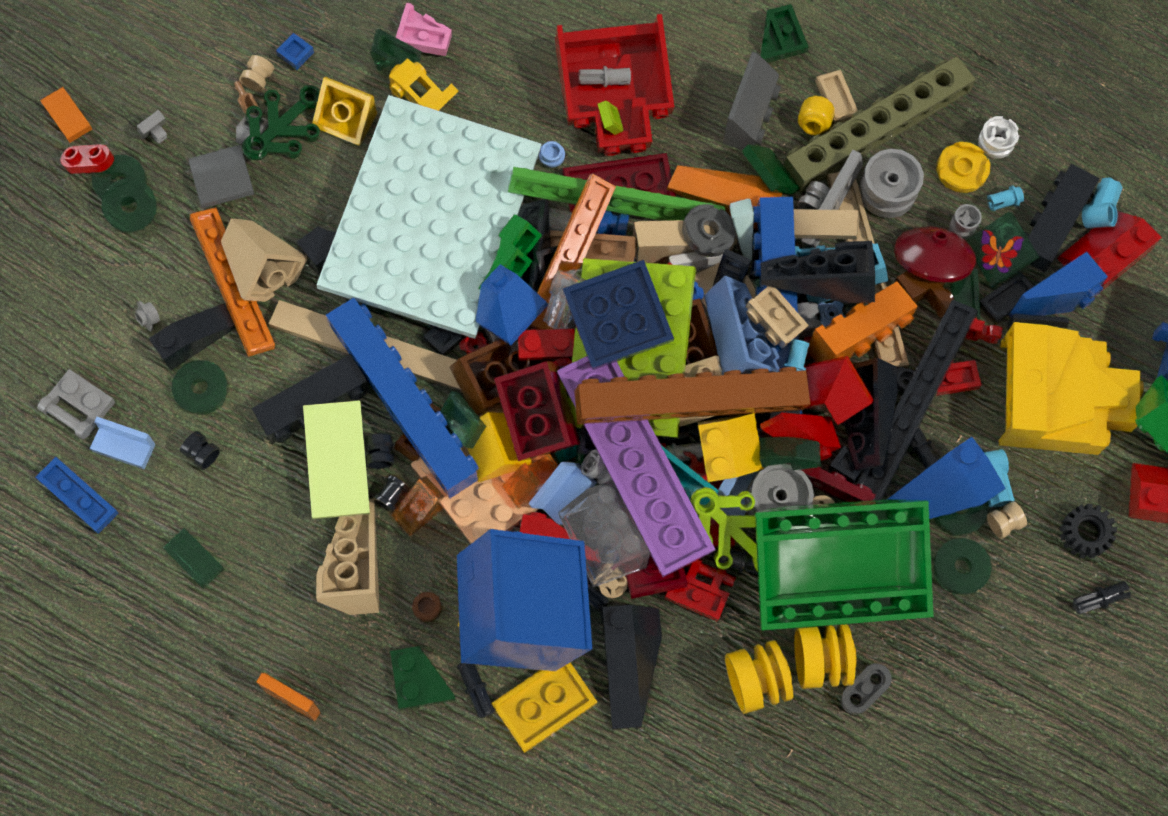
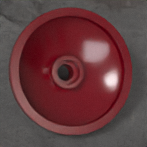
(935, 254)

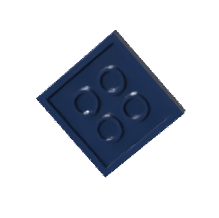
(618, 314)

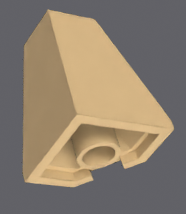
(260, 260)

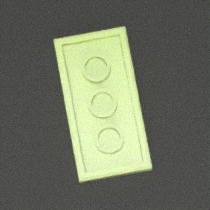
(336, 459)

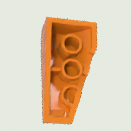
(718, 187)

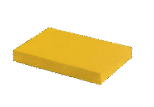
(543, 705)

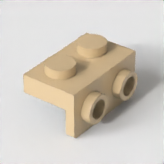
(775, 316)

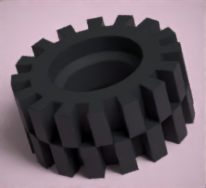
(1102, 523)

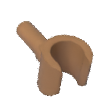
(245, 99)

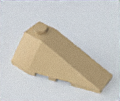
(351, 567)

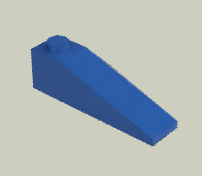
(955, 481)

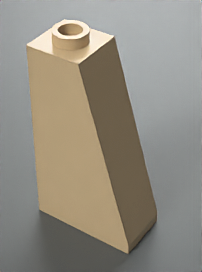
(662, 239)

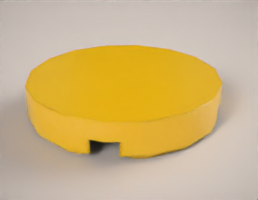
(963, 167)

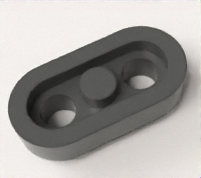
(865, 690)

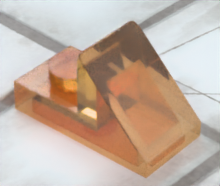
(528, 480)
(419, 506)

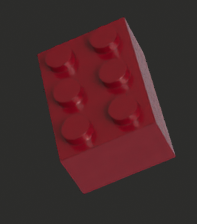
(537, 411)

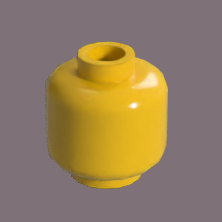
(816, 115)

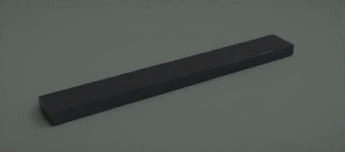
(920, 393)

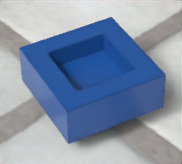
(295, 51)

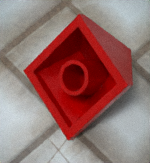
(836, 388)

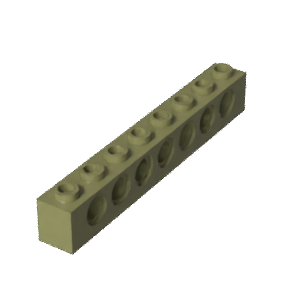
(951, 73)

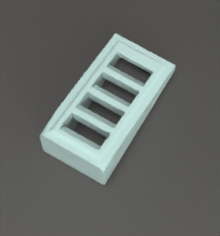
(743, 220)

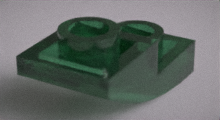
(797, 451)

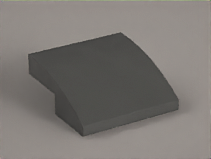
(221, 176)

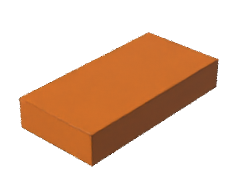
(66, 114)

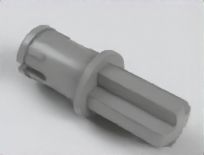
(605, 76)

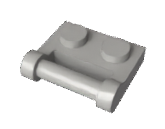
(82, 397)

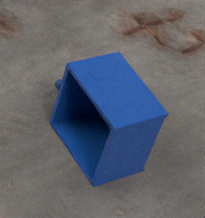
(523, 601)

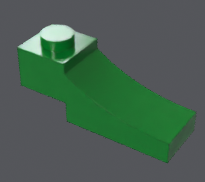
(516, 242)

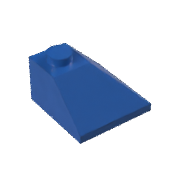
(507, 305)

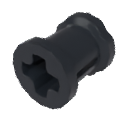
(391, 493)

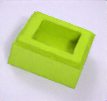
(610, 117)

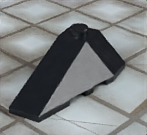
(834, 274)
(871, 426)
(631, 653)

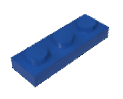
(77, 495)

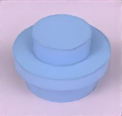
(551, 154)

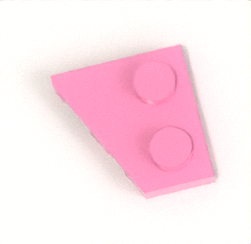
(423, 32)

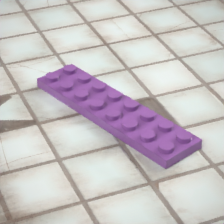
(644, 479)

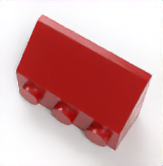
(1115, 247)
(1149, 493)

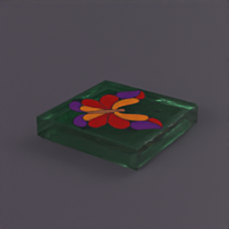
(1002, 249)

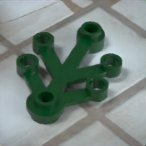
(279, 126)

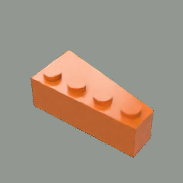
(863, 325)

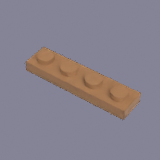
(605, 246)

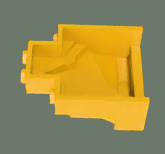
(1064, 391)

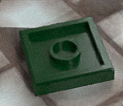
(770, 169)

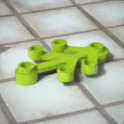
(728, 524)

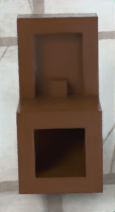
(932, 291)

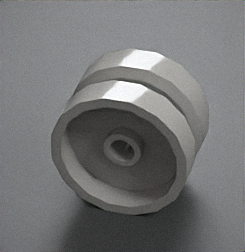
(891, 183)
(791, 485)

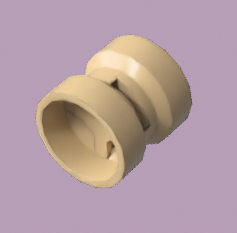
(256, 73)
(1006, 520)

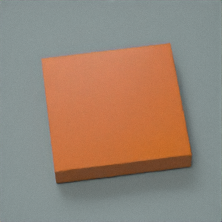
(288, 696)

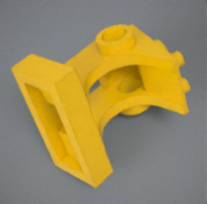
(406, 73)

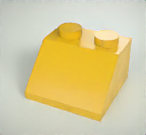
(730, 446)

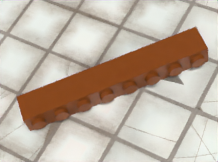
(691, 396)

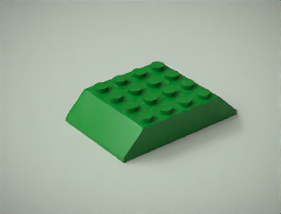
(844, 563)

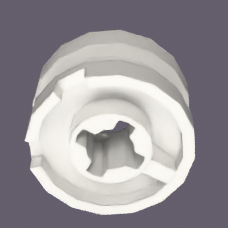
(1000, 146)

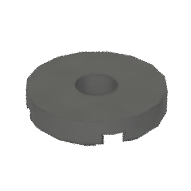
(702, 242)

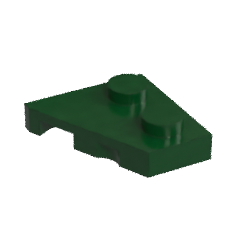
(782, 35)
(417, 680)

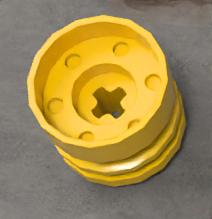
(827, 655)
(763, 675)

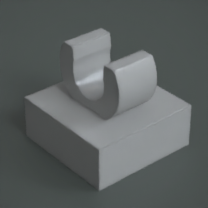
(152, 126)

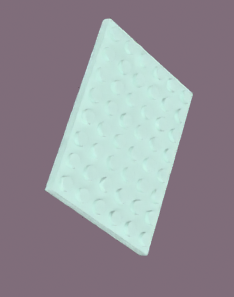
(426, 216)

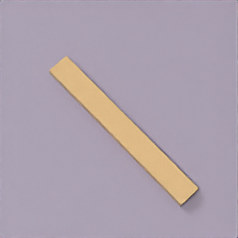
(315, 328)
(892, 348)

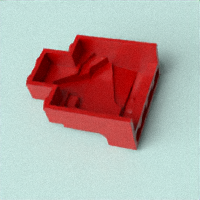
(649, 93)

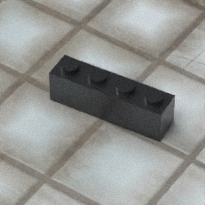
(1059, 214)
(333, 384)

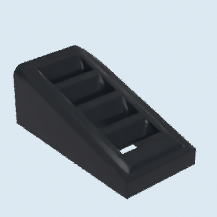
(732, 266)

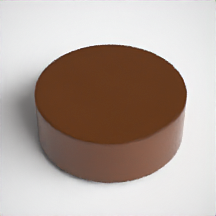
(427, 606)

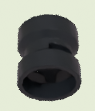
(200, 450)
(379, 451)

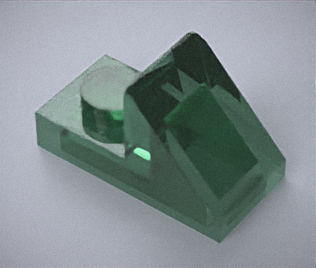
(390, 51)

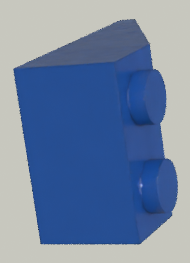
(1064, 290)

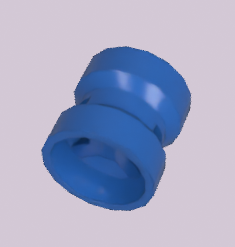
(613, 224)

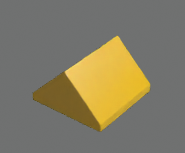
(344, 111)
(494, 449)

